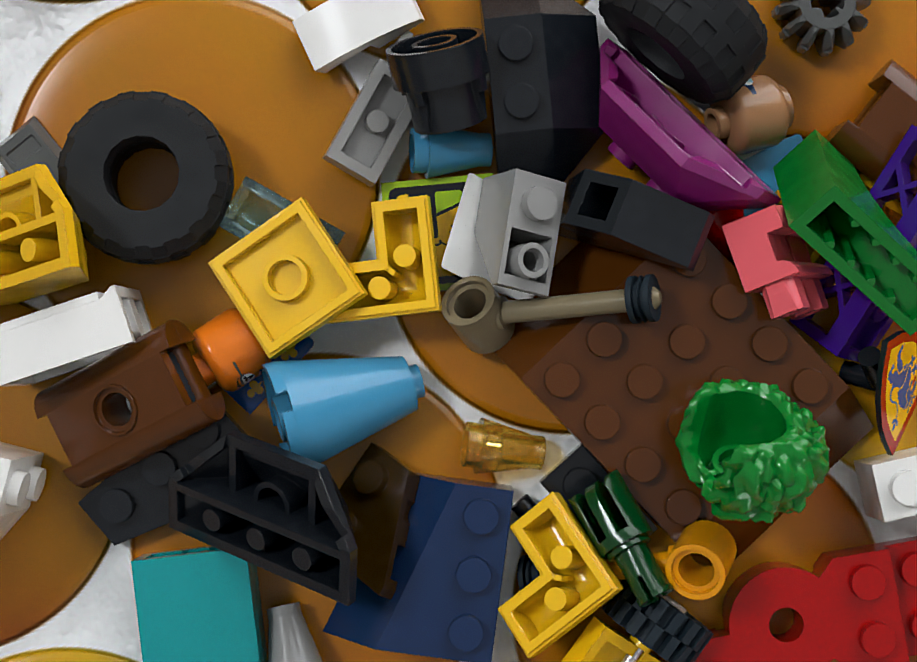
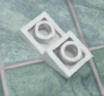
(347, 27)

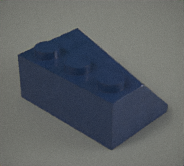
(444, 576)

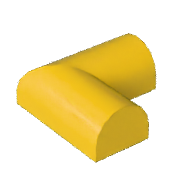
(406, 268)
(571, 576)

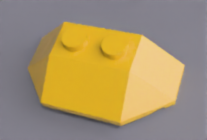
(38, 237)

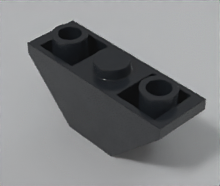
(633, 219)

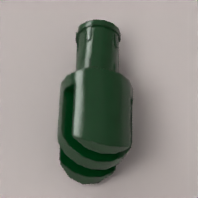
(622, 535)

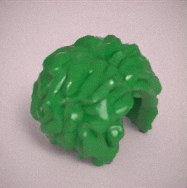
(751, 450)

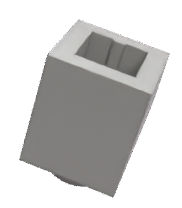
(519, 229)

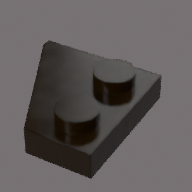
(379, 504)

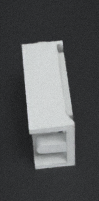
(70, 335)

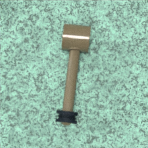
(488, 320)

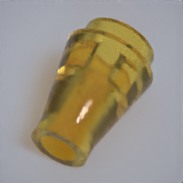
(500, 448)

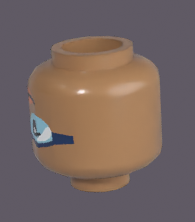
(753, 117)

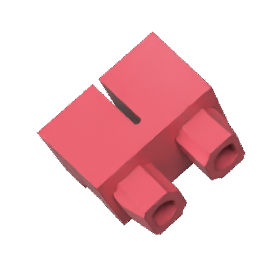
(777, 264)

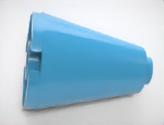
(338, 402)

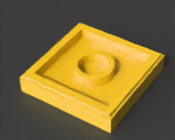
(287, 278)

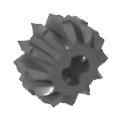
(815, 28)

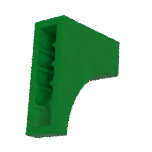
(847, 227)

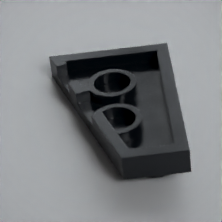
(138, 496)

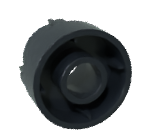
(442, 78)

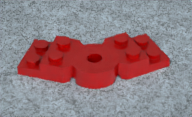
(848, 609)

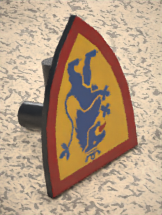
(893, 378)

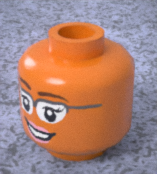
(228, 351)

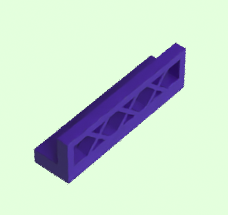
(859, 319)

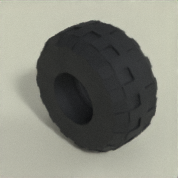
(691, 45)
(111, 135)

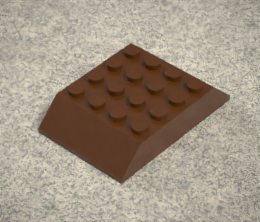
(629, 383)

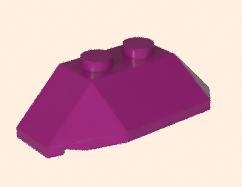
(670, 141)

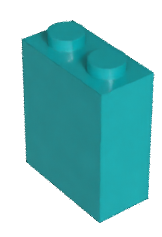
(198, 607)

